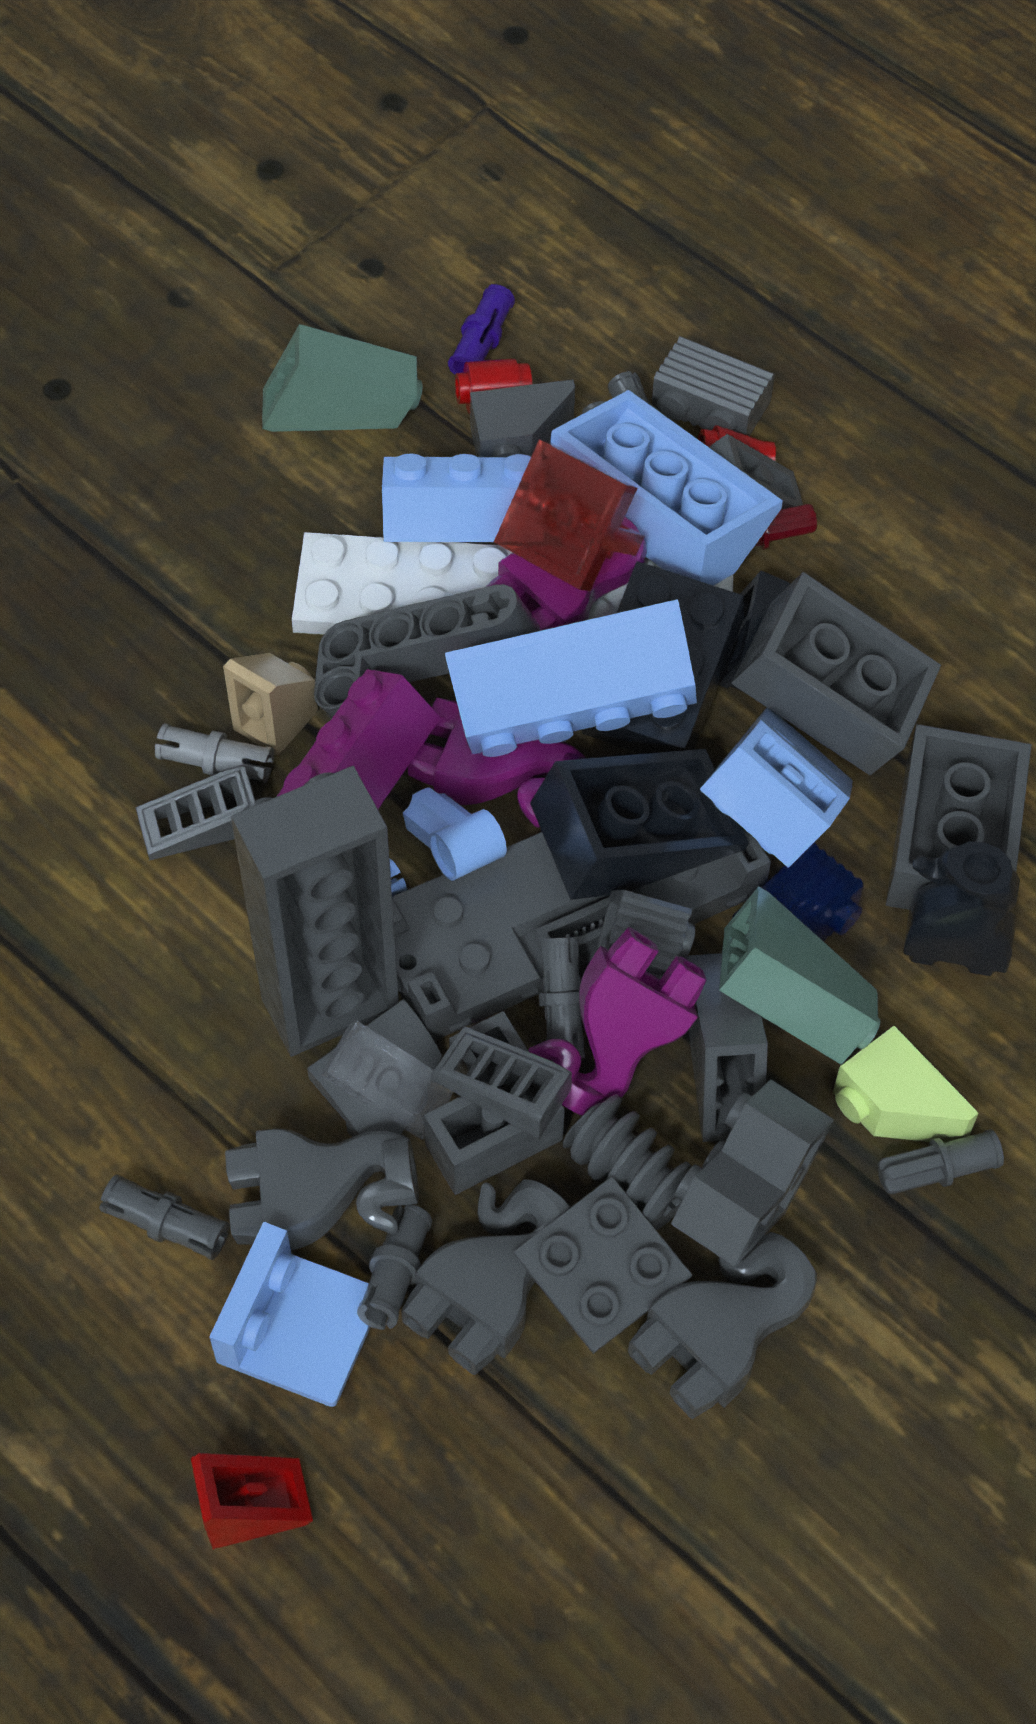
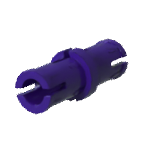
(483, 328)

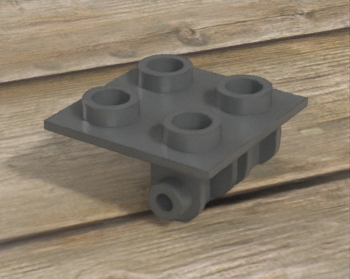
(602, 1264)

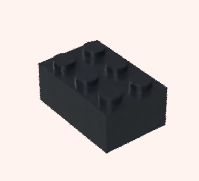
(711, 628)

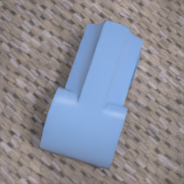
(455, 836)

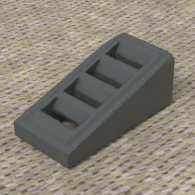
(212, 791)
(528, 1116)

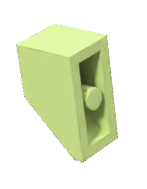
(901, 1093)

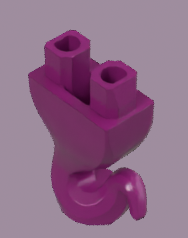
(554, 600)
(480, 778)
(625, 1017)

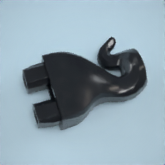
(966, 912)

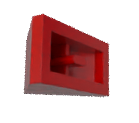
(249, 1496)

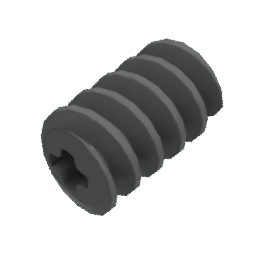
(617, 1153)

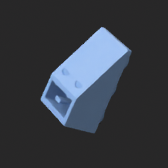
(779, 788)

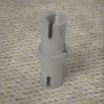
(213, 752)

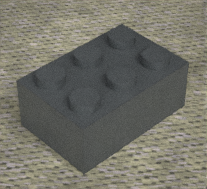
(837, 674)
(956, 793)

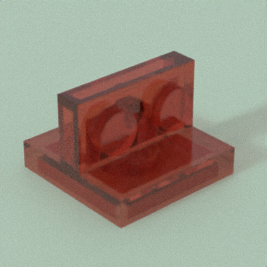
(568, 516)

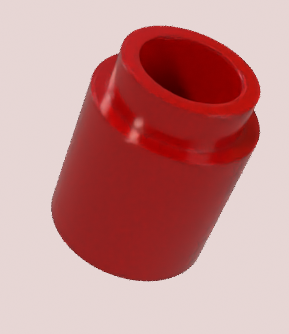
(489, 376)

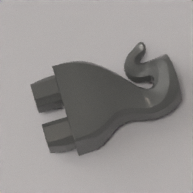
(313, 1183)
(481, 1280)
(720, 1324)

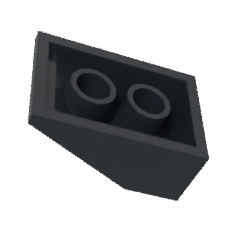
(631, 820)

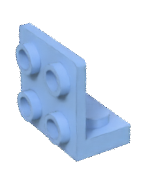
(291, 1321)

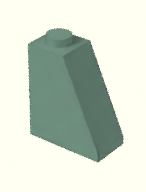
(338, 385)
(796, 979)

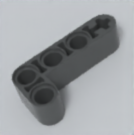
(415, 639)

